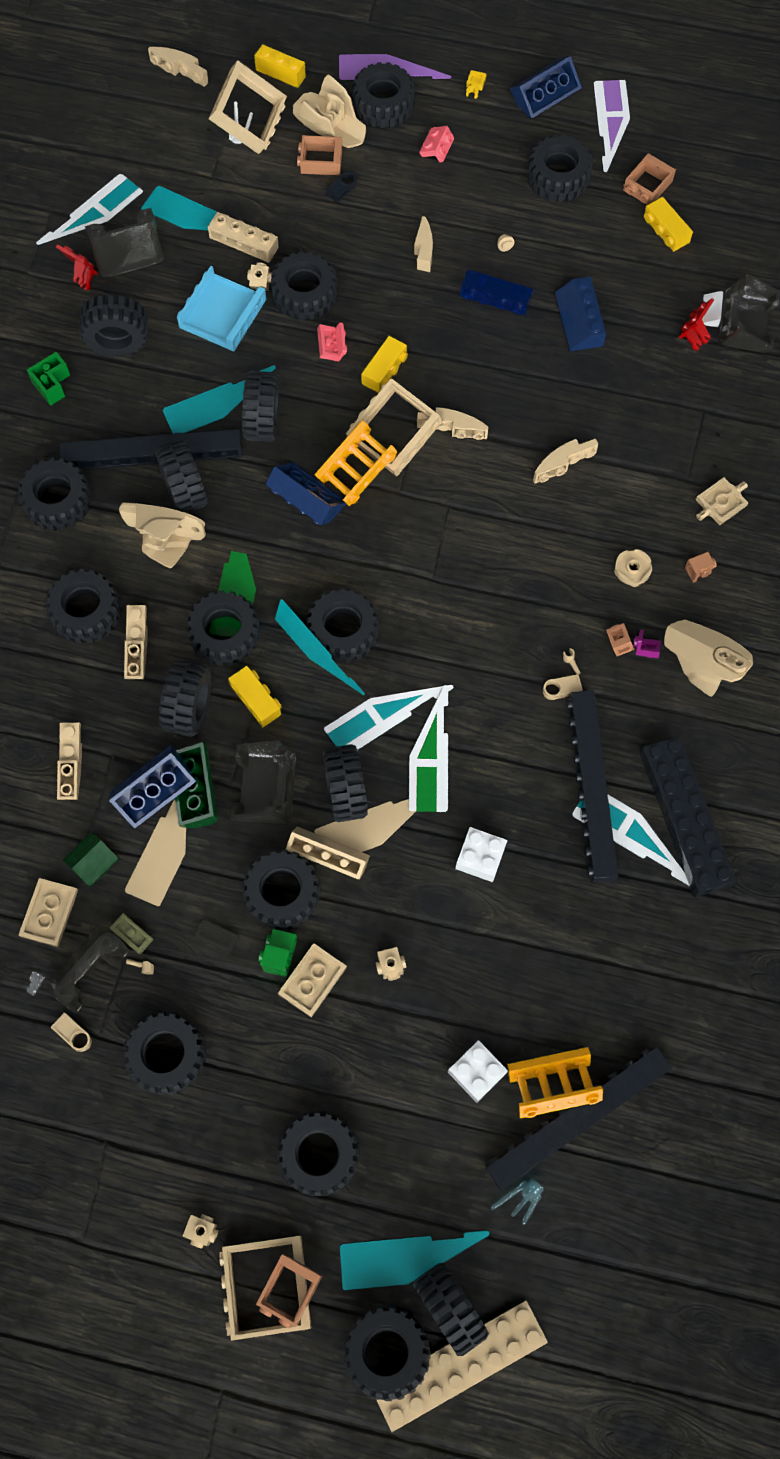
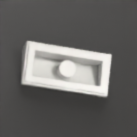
(713, 315)

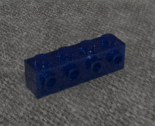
(496, 292)

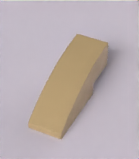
(424, 246)

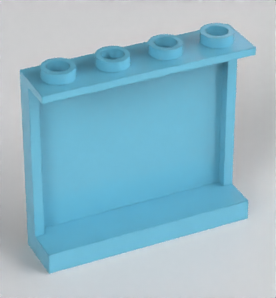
(220, 310)

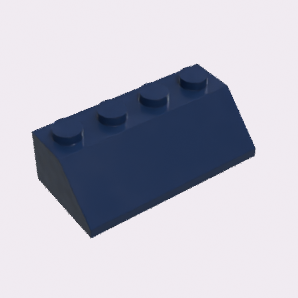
(546, 87)
(580, 314)
(305, 493)
(152, 787)

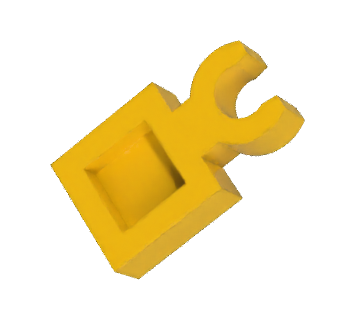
(475, 82)

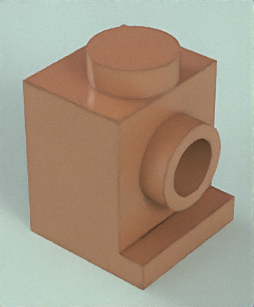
(700, 566)
(620, 639)

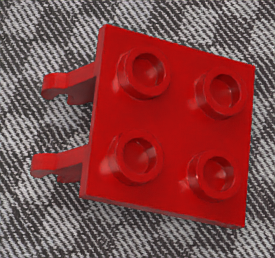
(83, 269)
(697, 326)

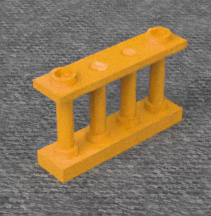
(348, 447)
(552, 1064)

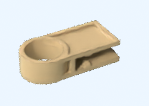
(566, 686)
(68, 1030)

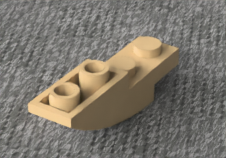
(178, 61)
(460, 423)
(567, 454)
(135, 642)
(69, 761)

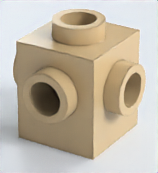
(255, 280)
(390, 956)
(194, 1226)

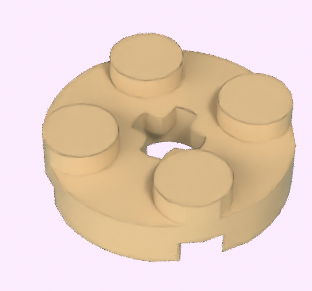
(629, 576)

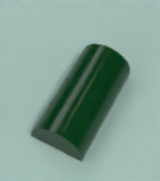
(197, 803)

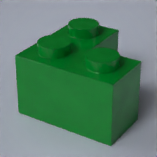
(47, 375)
(278, 952)

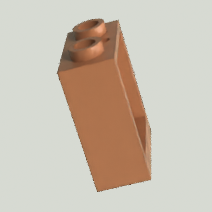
(320, 143)
(655, 168)
(269, 1309)

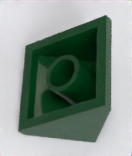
(90, 859)

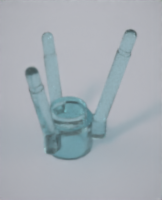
(531, 1191)

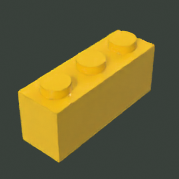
(280, 66)
(668, 224)
(384, 364)
(255, 696)

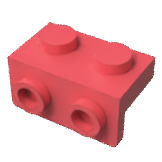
(437, 143)
(332, 342)

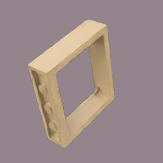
(260, 86)
(416, 442)
(228, 1283)

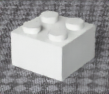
(481, 854)
(477, 1071)

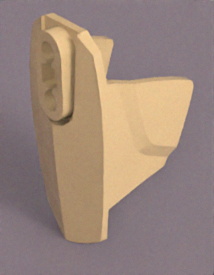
(331, 113)
(164, 530)
(703, 653)

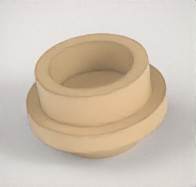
(505, 242)

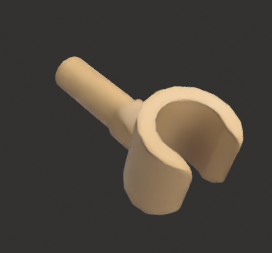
(570, 659)
(147, 967)

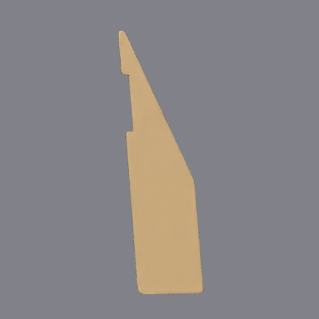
(371, 830)
(159, 860)

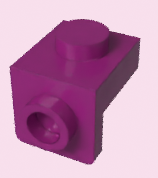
(647, 647)

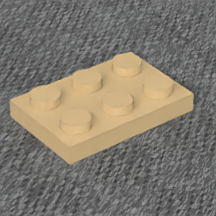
(48, 912)
(312, 980)

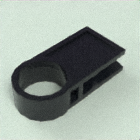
(339, 189)

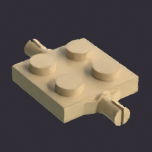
(722, 501)

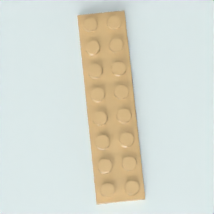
(509, 1339)

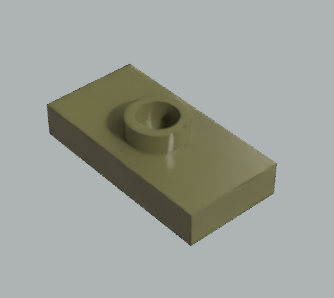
(131, 933)

